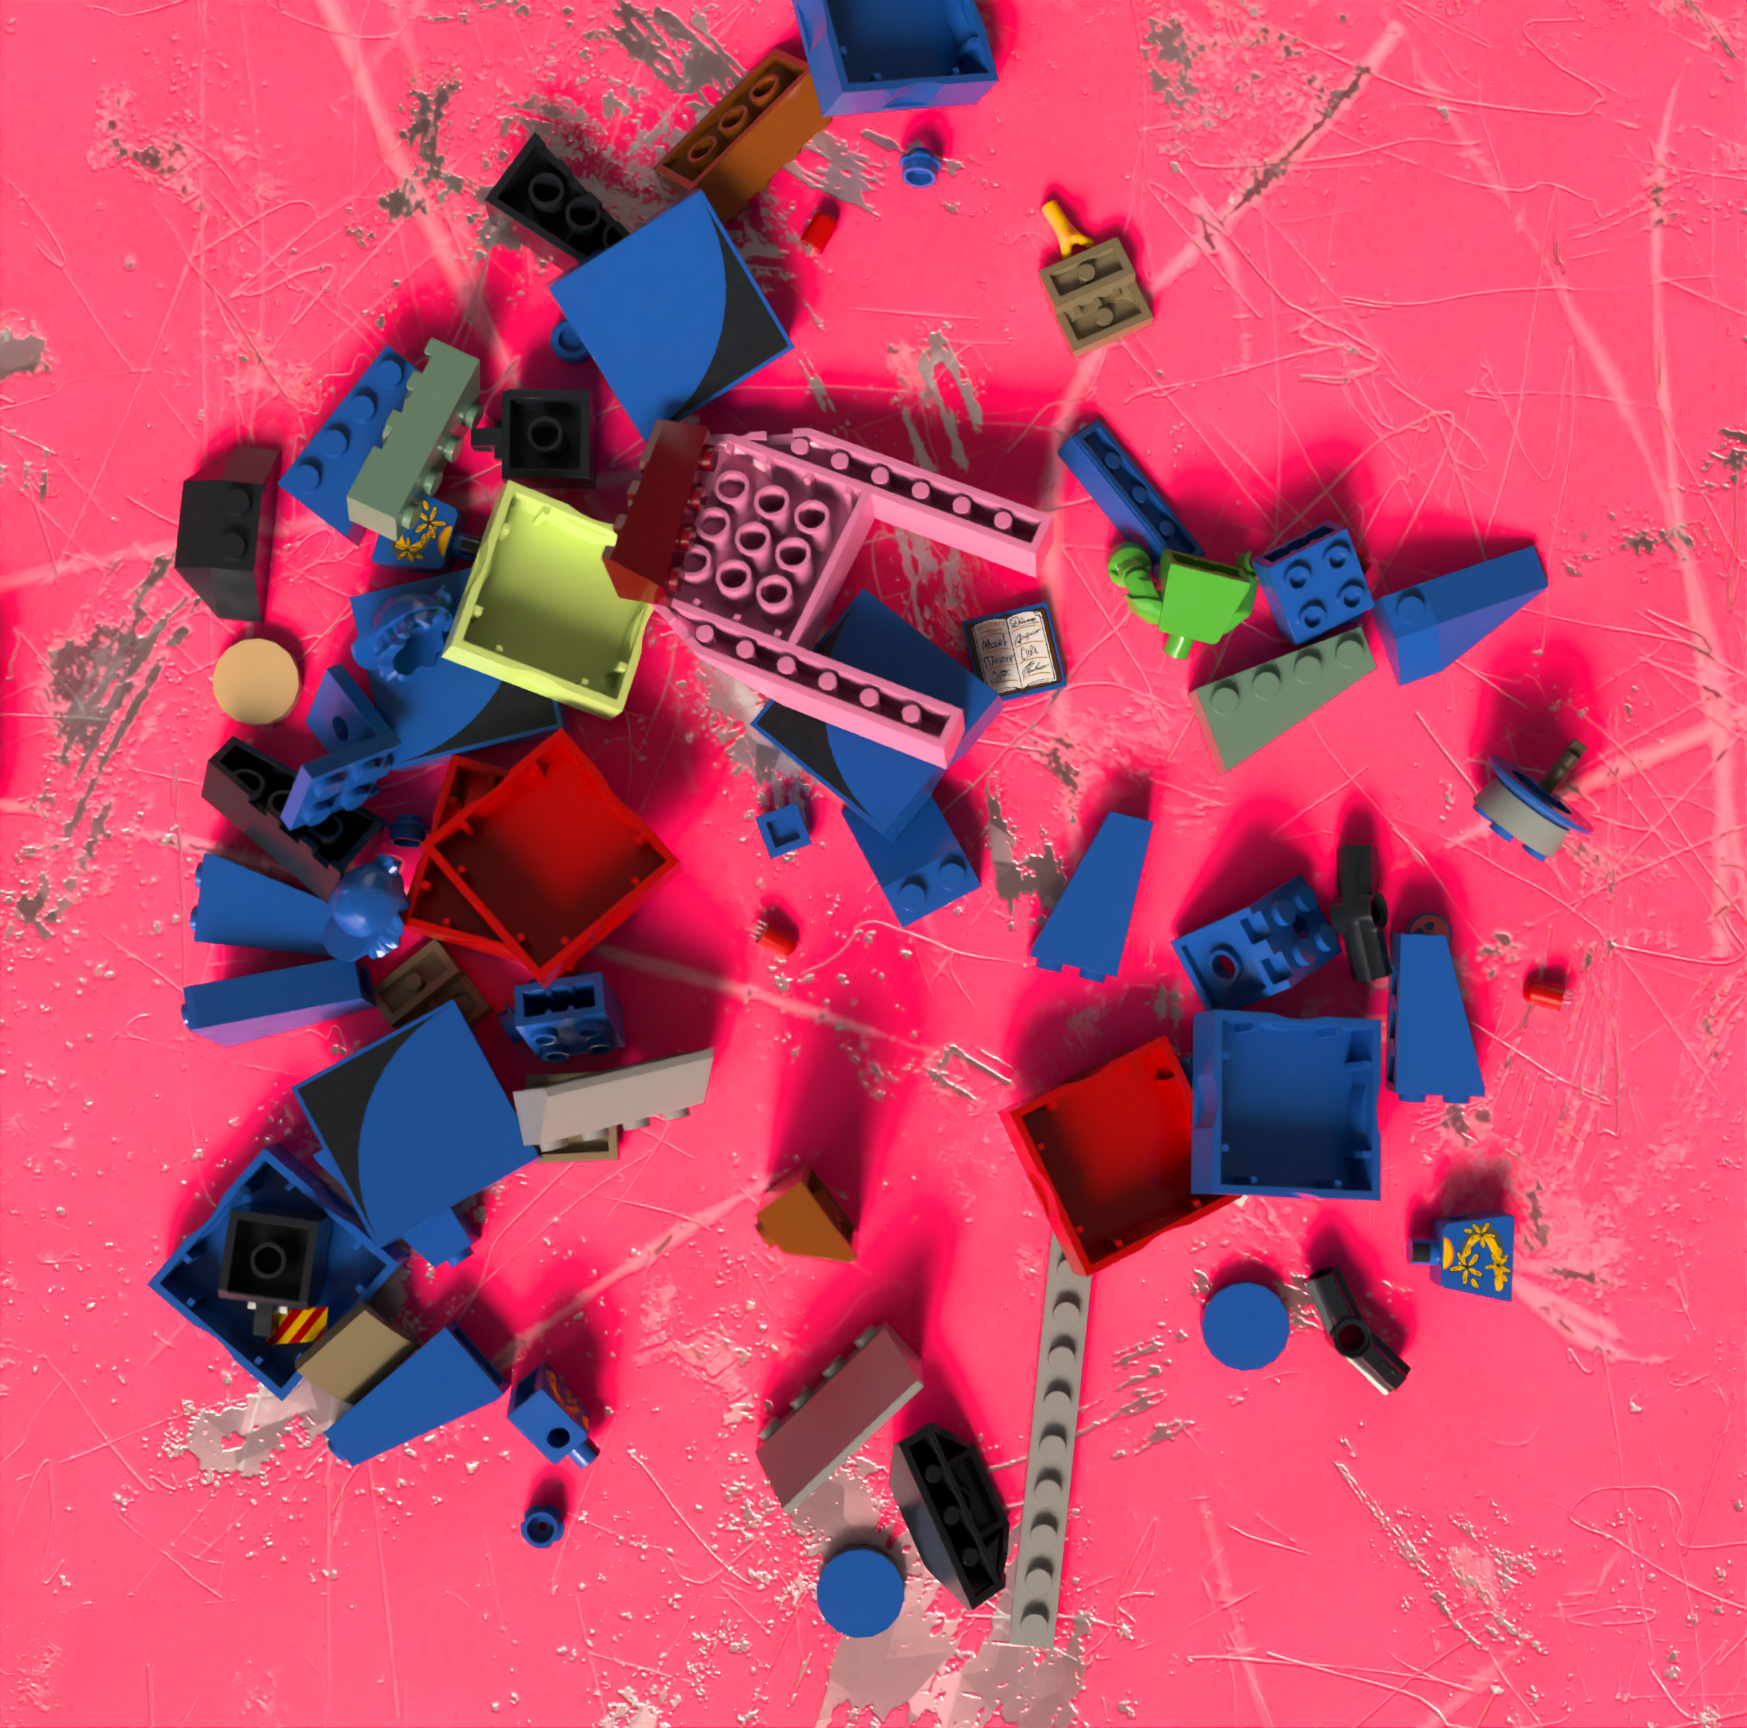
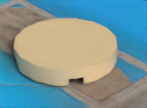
(257, 682)

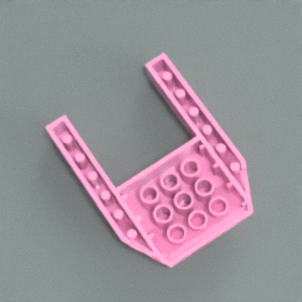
(778, 547)

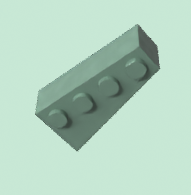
(418, 442)
(1268, 699)

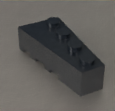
(550, 209)
(252, 794)

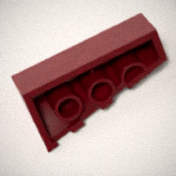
(661, 514)

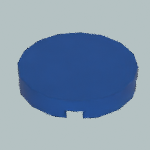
(1244, 1325)
(860, 1591)

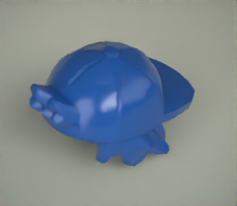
(406, 635)
(366, 911)

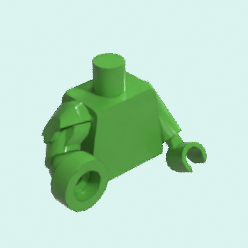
(1191, 597)

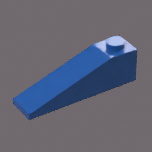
(1446, 616)

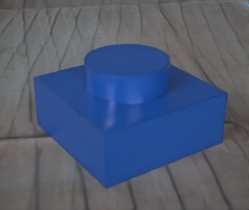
(783, 830)

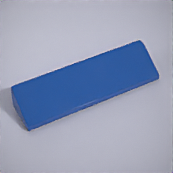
(1125, 494)

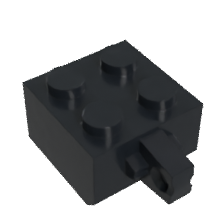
(544, 438)
(274, 1261)

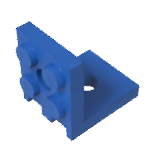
(357, 751)
(1260, 945)

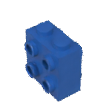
(1313, 583)
(570, 1016)

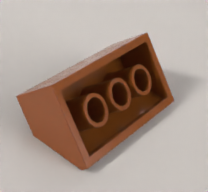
(747, 136)
(806, 1219)

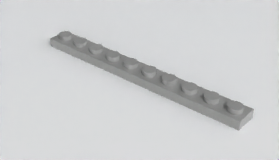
(1050, 1453)

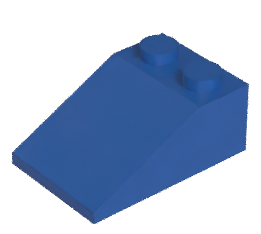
(920, 867)

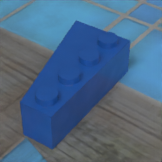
(339, 449)

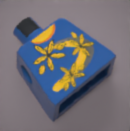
(431, 544)
(1469, 1253)
(552, 1417)

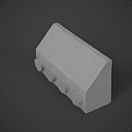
(613, 1098)

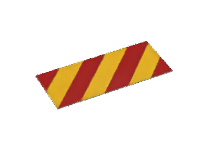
(300, 1326)

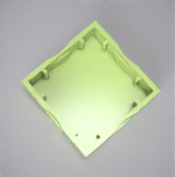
(546, 608)

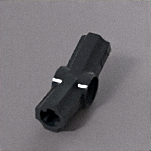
(1361, 912)
(1367, 1351)

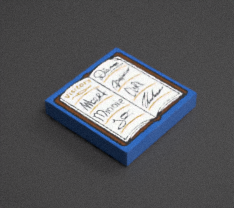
(1015, 652)

